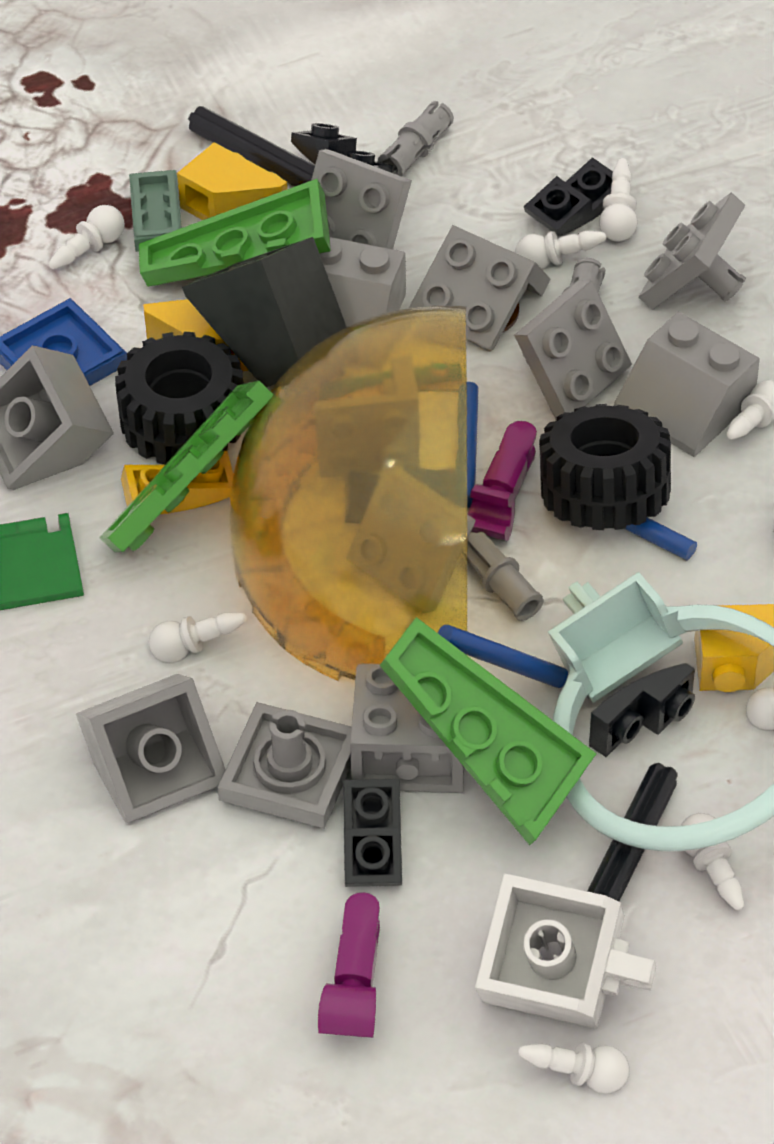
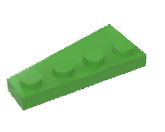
(237, 235)
(195, 456)
(496, 734)

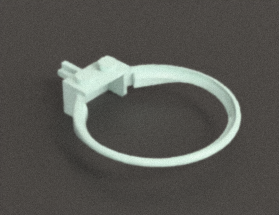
(609, 644)

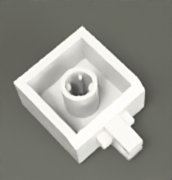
(591, 959)

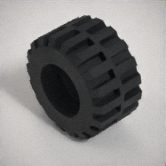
(172, 390)
(605, 466)

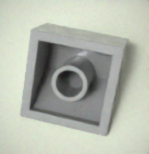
(365, 278)
(690, 382)
(47, 417)
(153, 746)

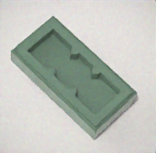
(154, 204)

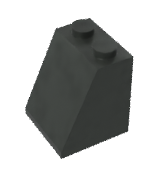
(270, 307)

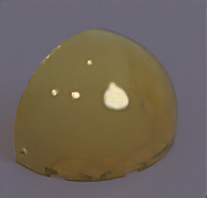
(358, 491)

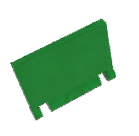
(37, 563)

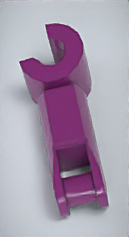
(495, 500)
(350, 1003)

